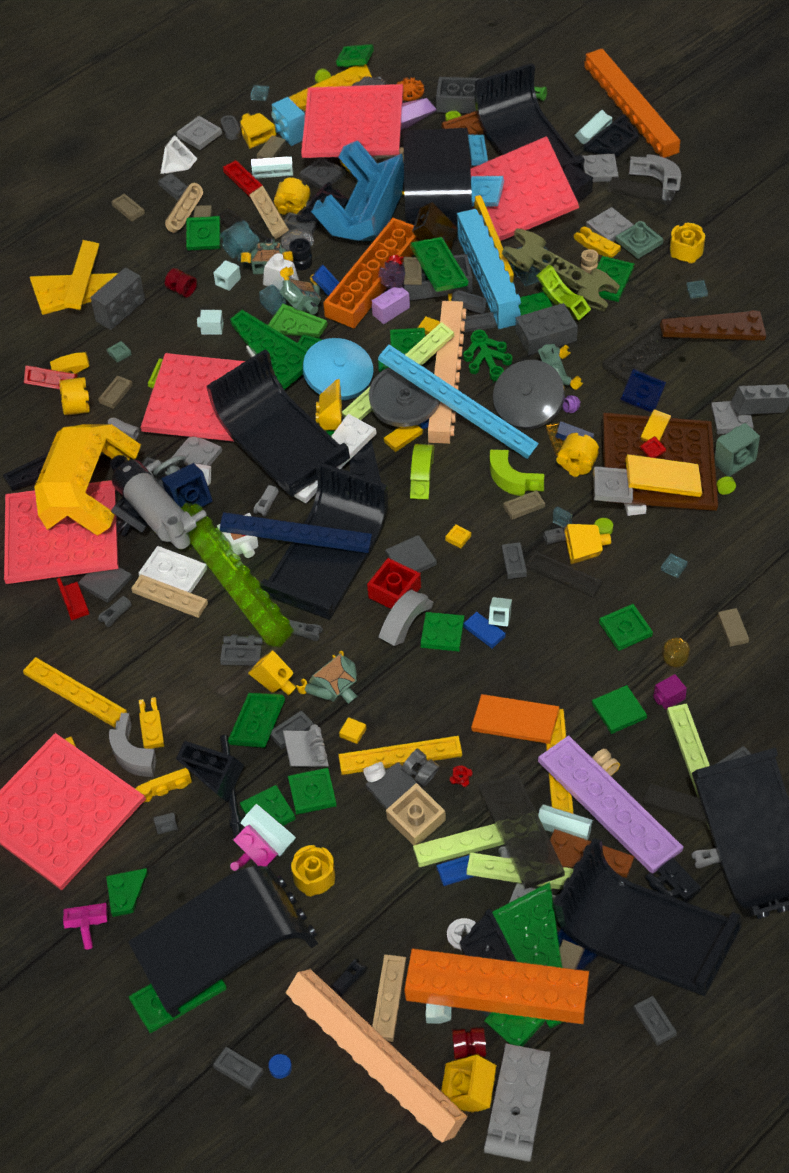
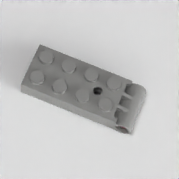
(519, 1091)

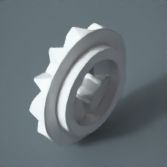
(456, 929)

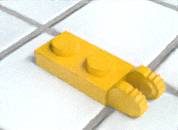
(596, 242)
(151, 725)
(163, 784)

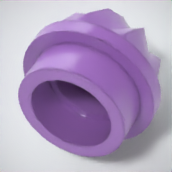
(571, 404)

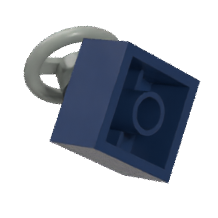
(184, 484)

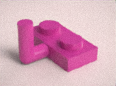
(254, 847)
(83, 917)

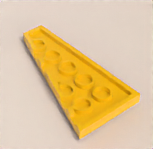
(344, 78)

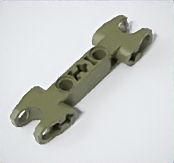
(532, 255)

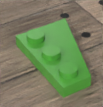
(297, 322)

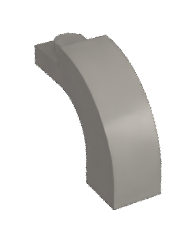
(659, 168)
(402, 616)
(132, 759)

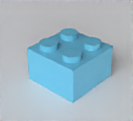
(288, 120)

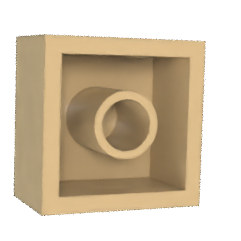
(415, 815)

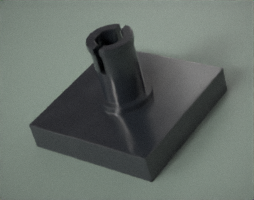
(129, 517)

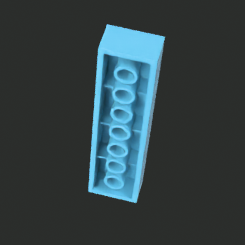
(488, 268)

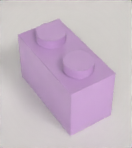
(390, 304)

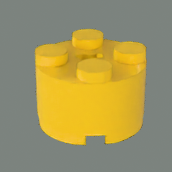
(291, 196)
(687, 242)
(74, 396)
(578, 454)
(313, 870)

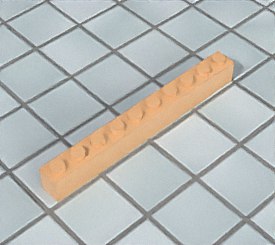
(446, 368)
(376, 1055)

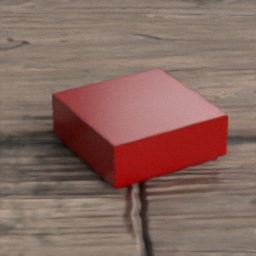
(653, 448)

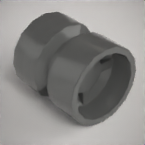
(426, 771)

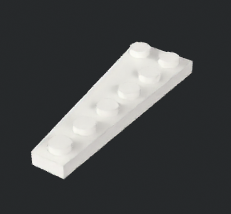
(355, 435)

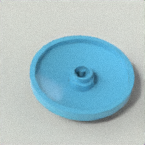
(340, 360)

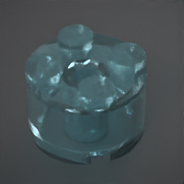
(239, 239)

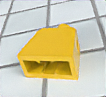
(256, 129)
(584, 541)
(273, 673)

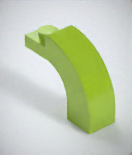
(559, 293)
(421, 470)
(510, 479)

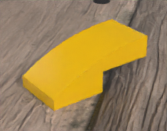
(72, 362)
(656, 425)

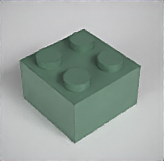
(736, 449)

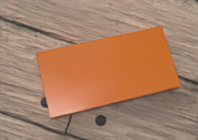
(515, 718)

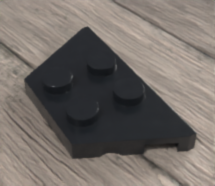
(614, 138)
(305, 213)
(487, 940)

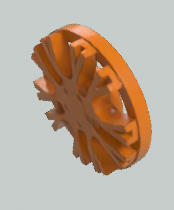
(412, 89)

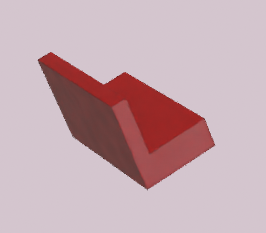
(73, 600)

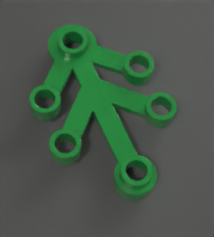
(480, 339)

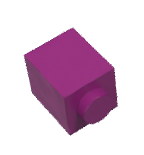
(670, 692)

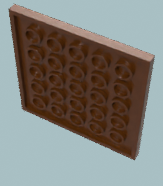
(684, 442)

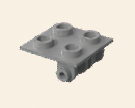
(306, 747)

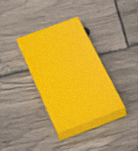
(663, 475)

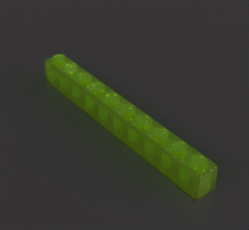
(238, 580)

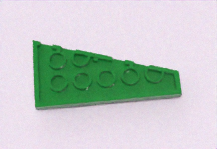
(285, 353)
(532, 930)

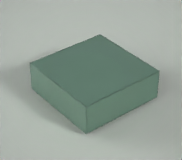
(119, 351)

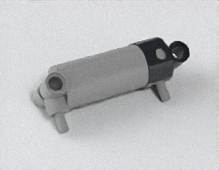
(152, 502)

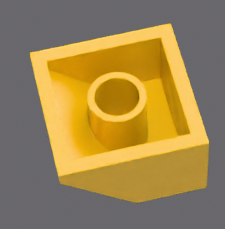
(330, 407)
(469, 1083)

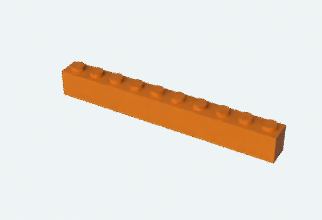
(632, 103)

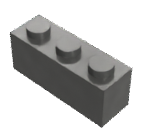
(761, 399)

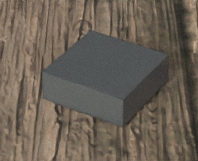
(165, 823)

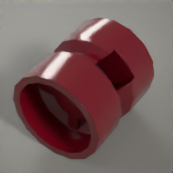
(180, 282)
(469, 1043)

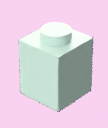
(227, 275)
(210, 322)
(500, 611)

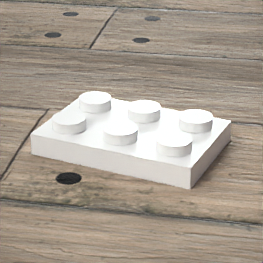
(173, 569)

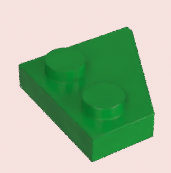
(125, 890)

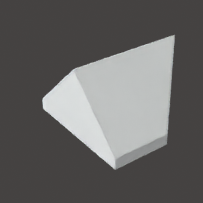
(177, 157)

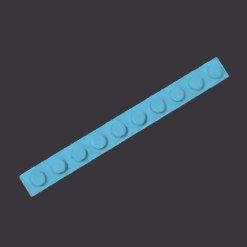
(458, 401)

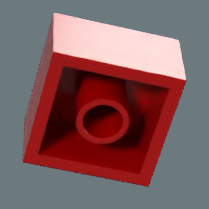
(392, 583)

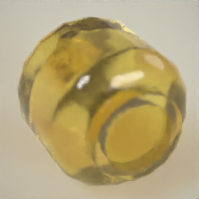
(676, 652)

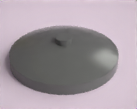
(529, 394)
(399, 400)

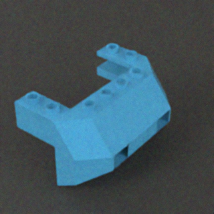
(372, 199)

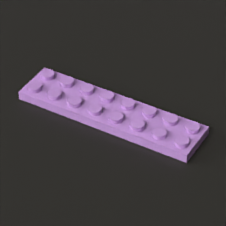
(610, 804)

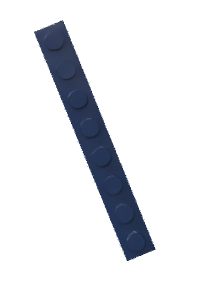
(295, 532)

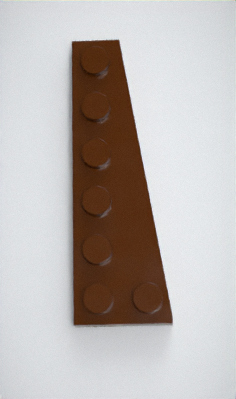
(718, 326)

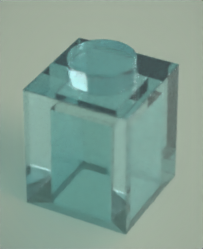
(271, 299)

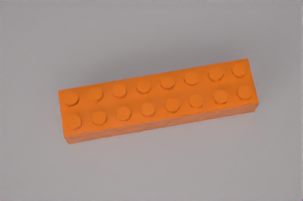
(361, 285)
(497, 986)

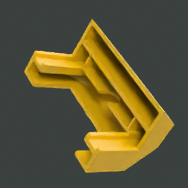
(69, 470)

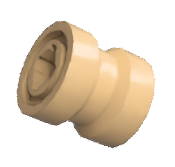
(589, 260)
(605, 760)

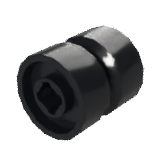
(301, 253)

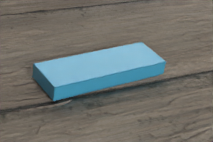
(477, 149)

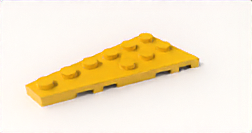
(52, 290)

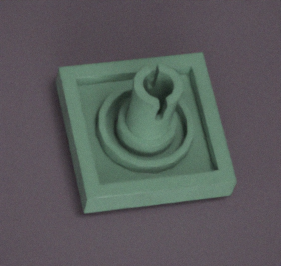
(639, 239)

